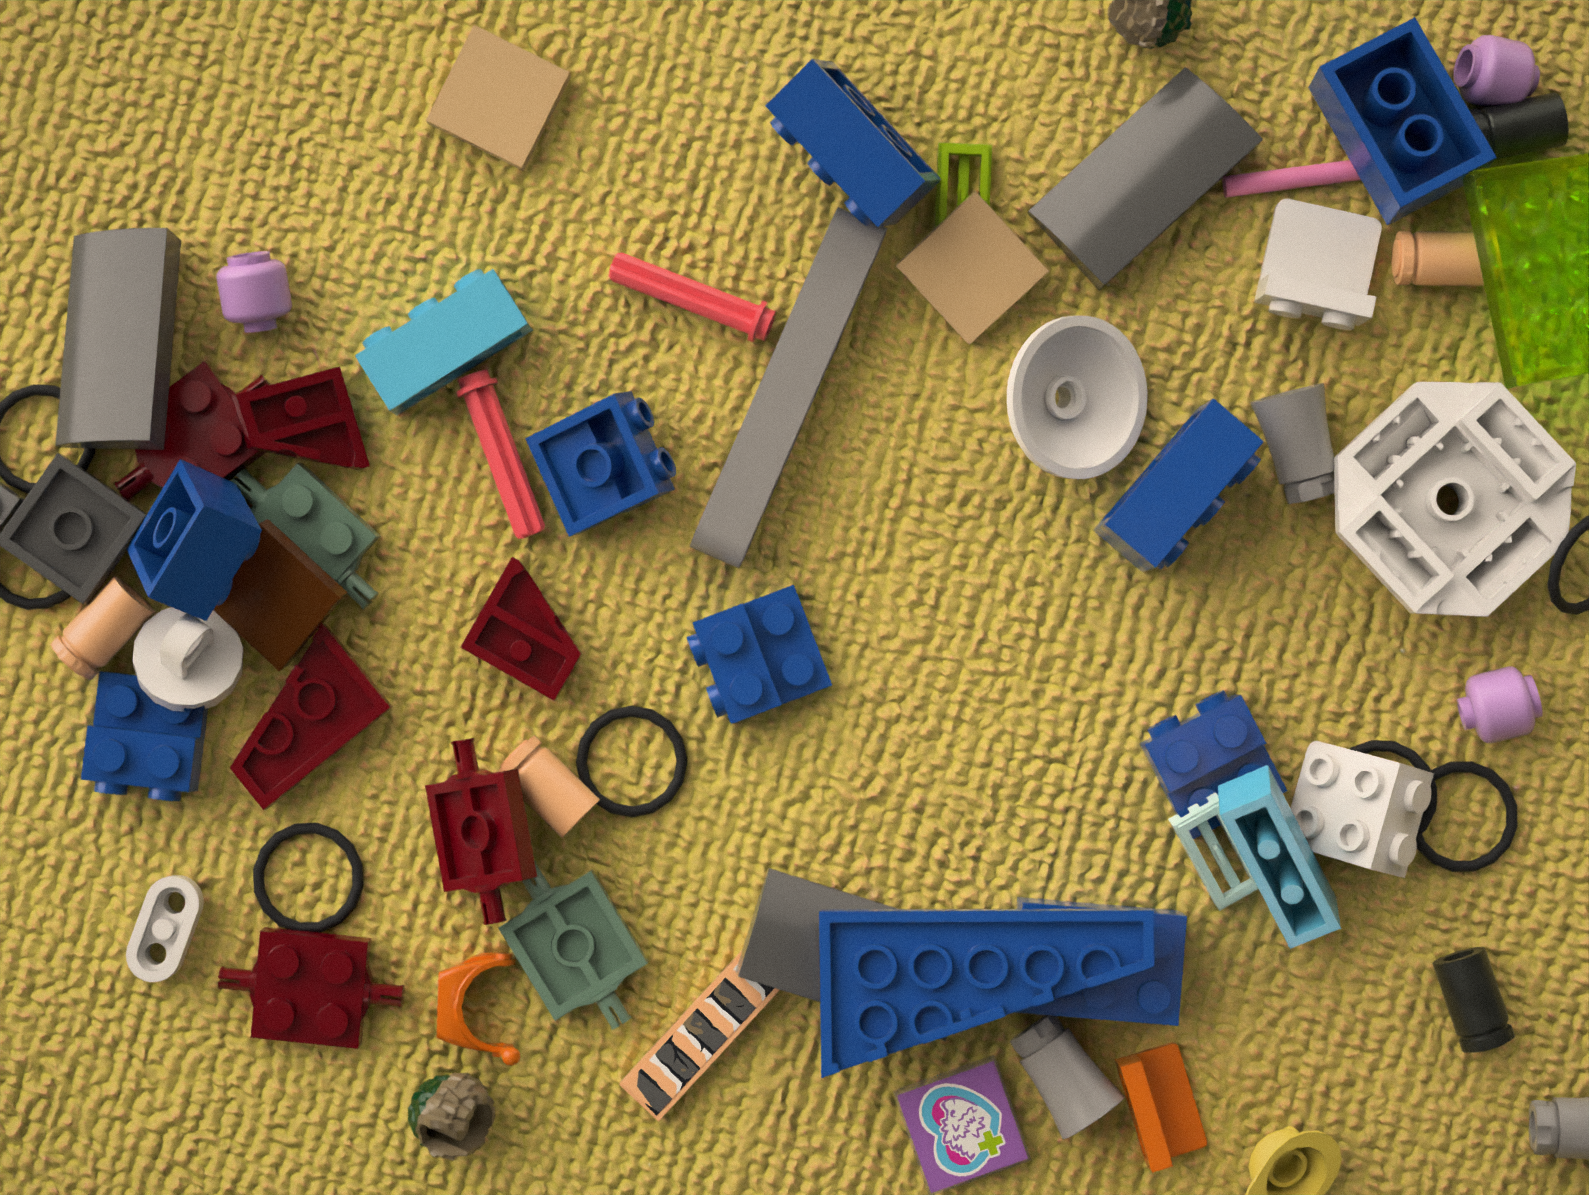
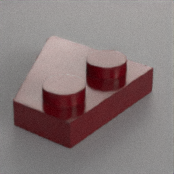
(304, 420)
(523, 634)

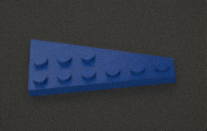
(937, 972)

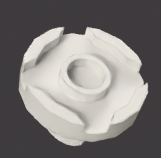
(187, 659)

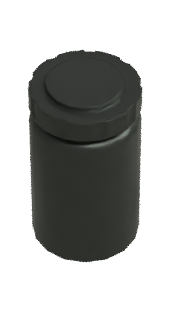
(1524, 126)
(1473, 1000)

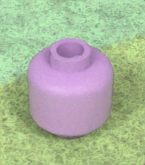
(1496, 71)
(254, 290)
(1500, 704)

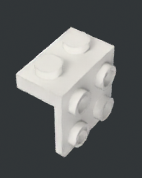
(1319, 264)
(1361, 807)

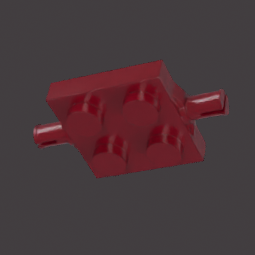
(199, 430)
(480, 831)
(311, 987)

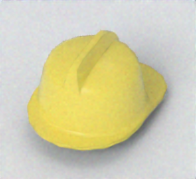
(1294, 1163)

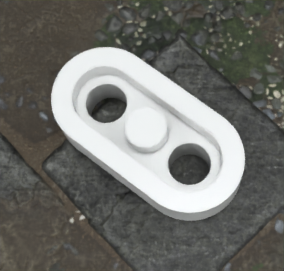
(164, 926)

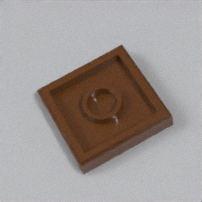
(279, 598)

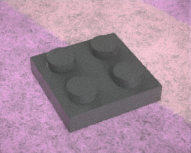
(72, 529)

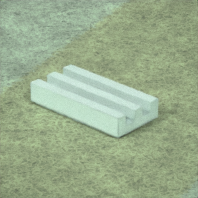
(1198, 817)

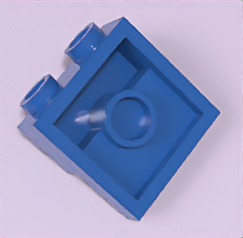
(602, 462)
(759, 655)
(142, 742)
(1206, 752)

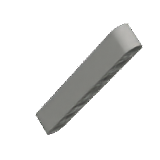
(788, 388)

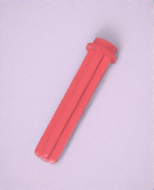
(693, 296)
(501, 453)

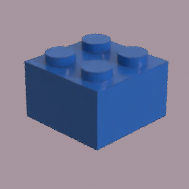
(194, 541)

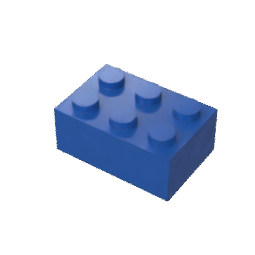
(1400, 120)
(851, 144)
(1181, 487)
(1142, 997)

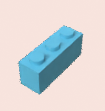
(442, 340)
(1278, 856)

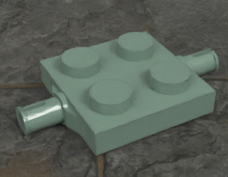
(317, 524)
(574, 946)

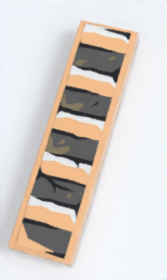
(696, 1040)

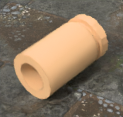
(1436, 259)
(102, 628)
(550, 786)

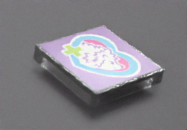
(961, 1125)

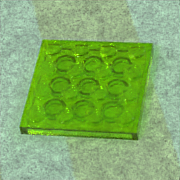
(1535, 264)

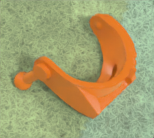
(451, 992)

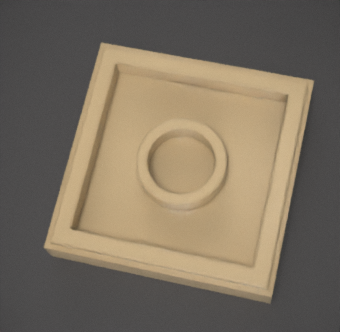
(498, 97)
(972, 268)

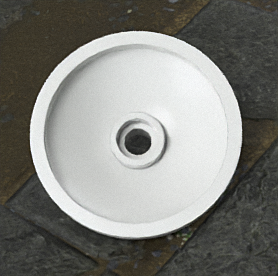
(1098, 403)

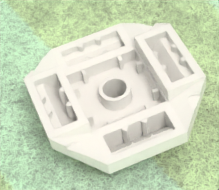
(1508, 486)

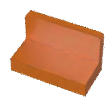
(1161, 1104)

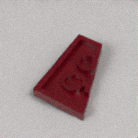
(312, 719)

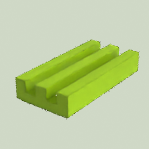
(964, 152)

